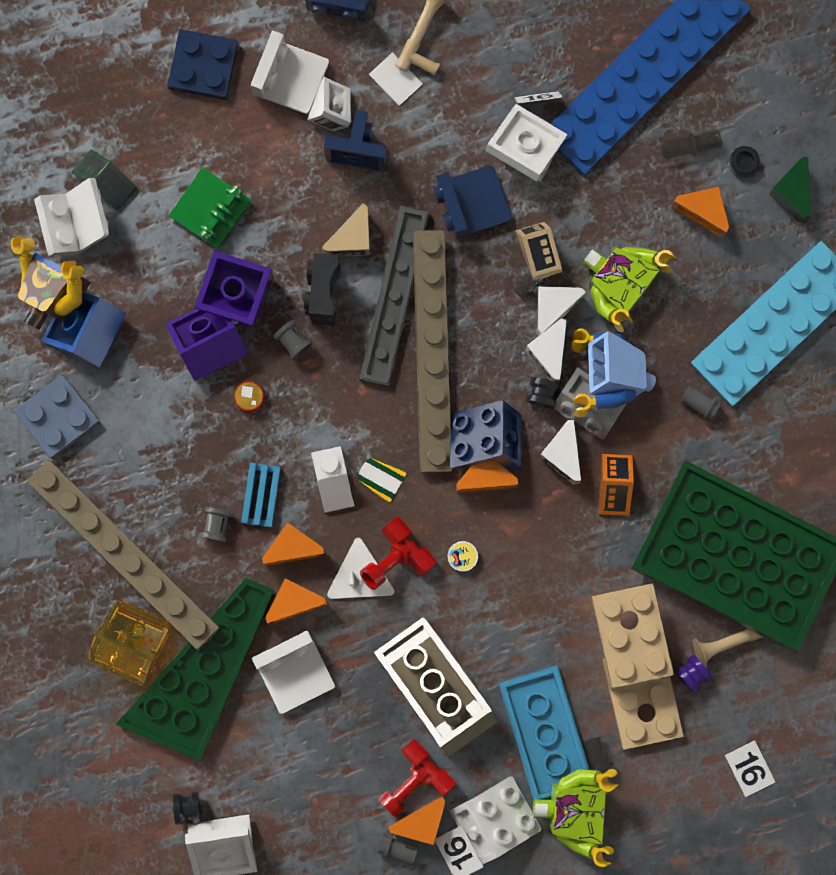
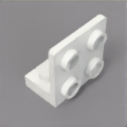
(288, 75)
(72, 219)
(294, 672)
(496, 820)

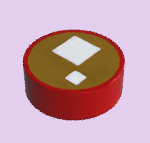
(249, 396)

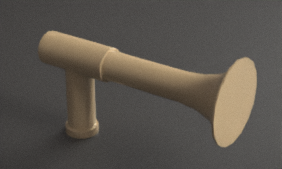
(409, 51)
(705, 651)

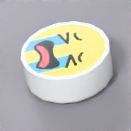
(462, 556)

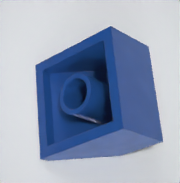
(86, 330)

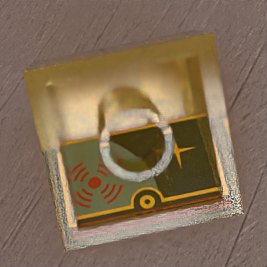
(129, 642)

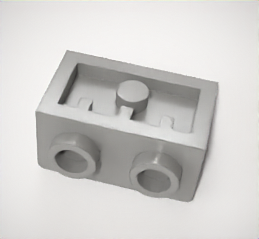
(596, 421)

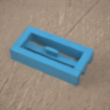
(262, 484)

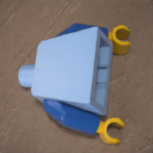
(615, 371)

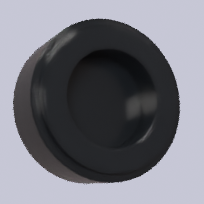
(744, 161)

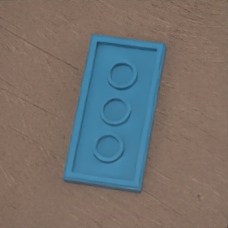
(543, 729)

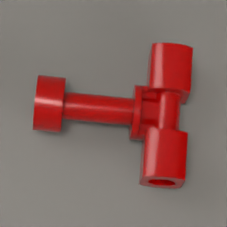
(402, 551)
(423, 772)

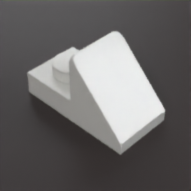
(332, 479)

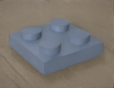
(56, 416)

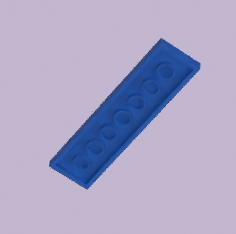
(643, 77)

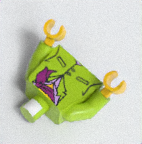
(623, 279)
(578, 812)

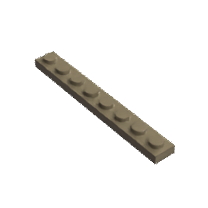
(432, 351)
(123, 554)

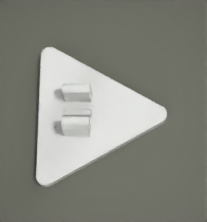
(348, 579)

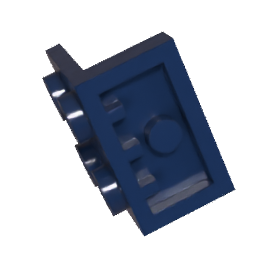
(486, 435)

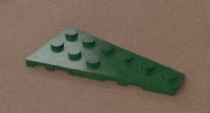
(194, 687)

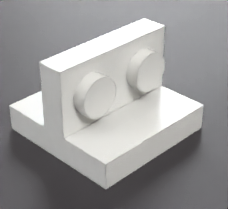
(526, 143)
(221, 846)

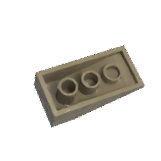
(436, 687)

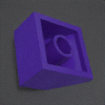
(234, 288)
(206, 341)

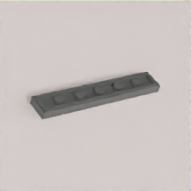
(393, 299)

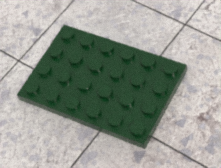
(739, 556)

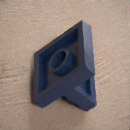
(357, 150)

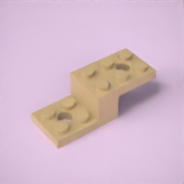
(637, 666)

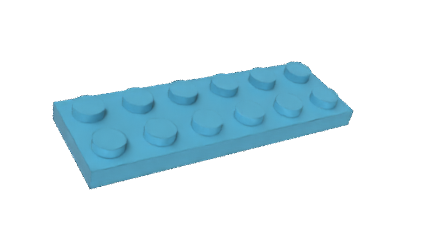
(771, 326)

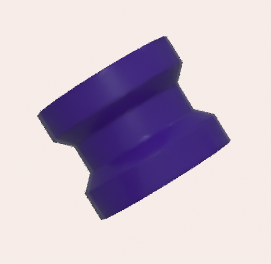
(693, 674)

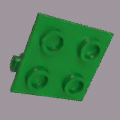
(210, 207)

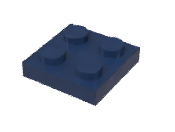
(202, 64)

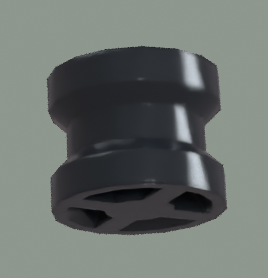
(542, 392)
(187, 808)

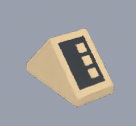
(351, 237)
(539, 250)

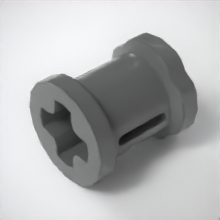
(292, 340)
(215, 524)

